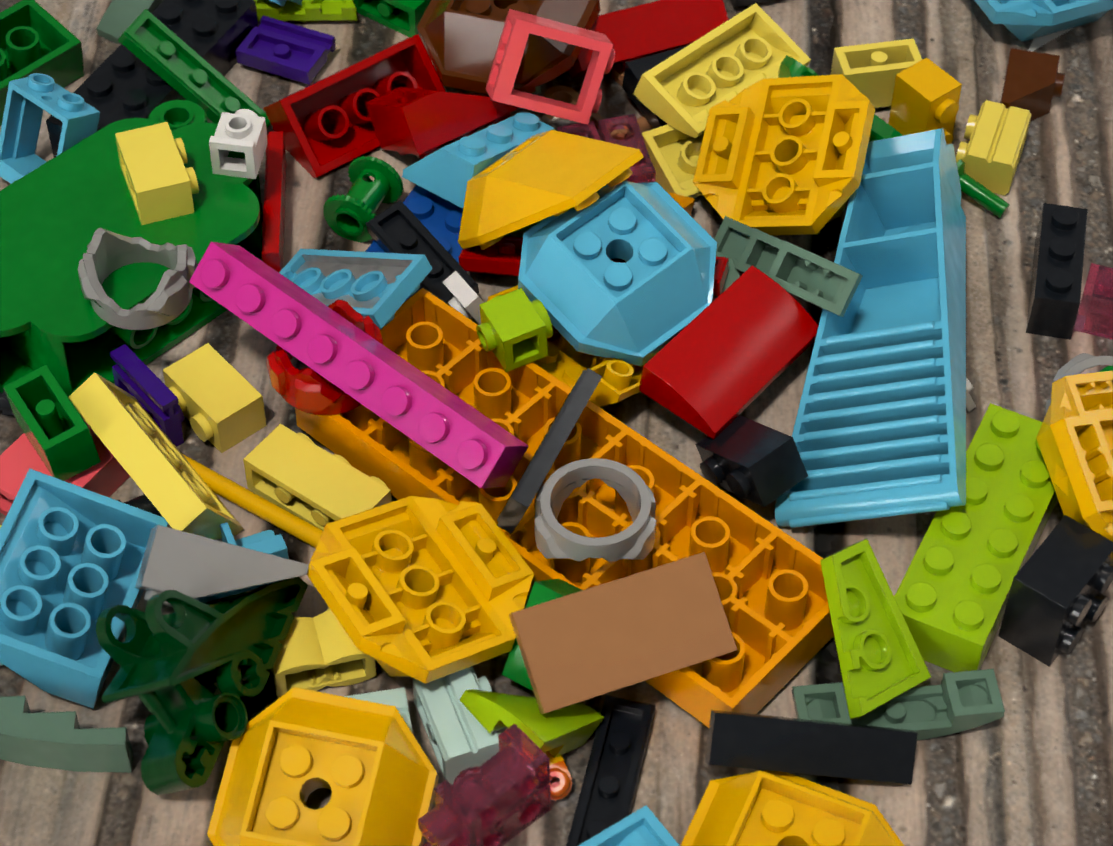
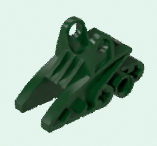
(177, 660)

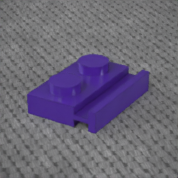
(286, 49)
(150, 392)

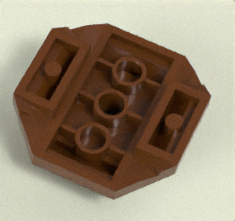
(466, 35)

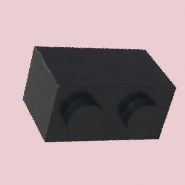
(752, 461)

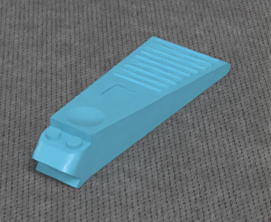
(889, 377)

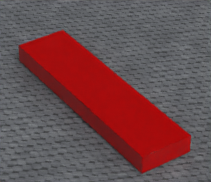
(274, 201)

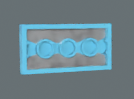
(369, 281)

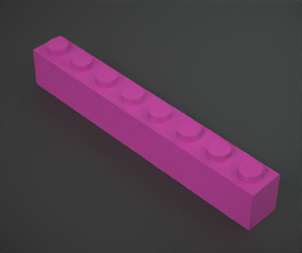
(359, 365)

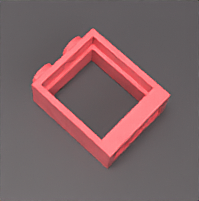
(510, 54)

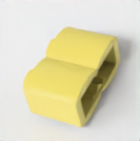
(319, 655)

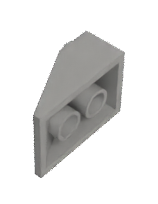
(206, 566)

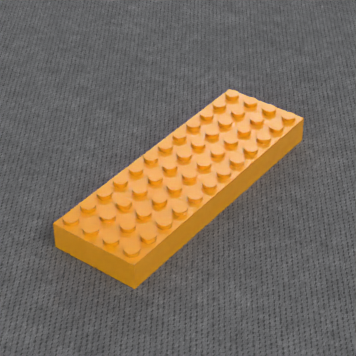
(763, 575)

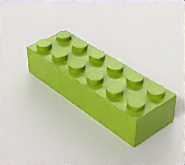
(973, 551)

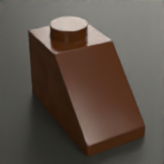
(1032, 81)

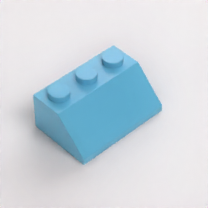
(452, 166)

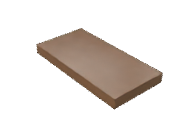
(622, 632)

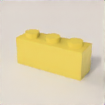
(309, 480)

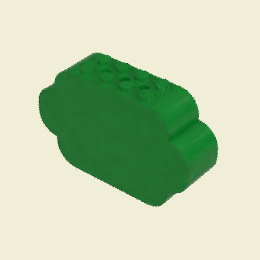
(47, 228)

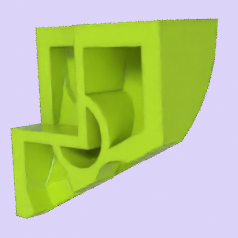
(552, 732)

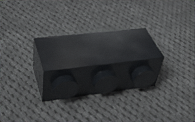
(1057, 271)

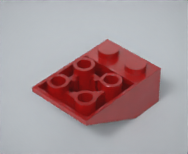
(424, 119)

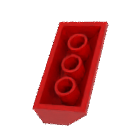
(653, 29)
(330, 119)

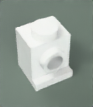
(240, 133)

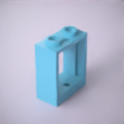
(23, 118)

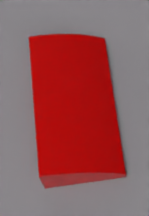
(729, 353)

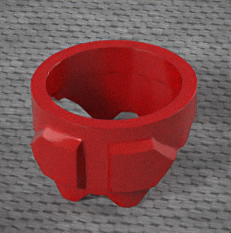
(305, 387)

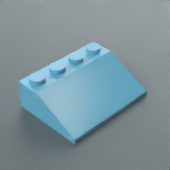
(61, 566)

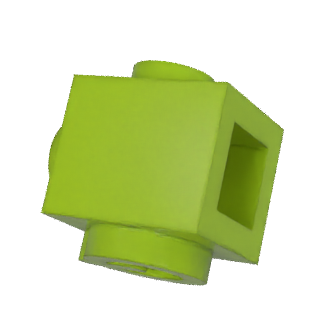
(514, 329)

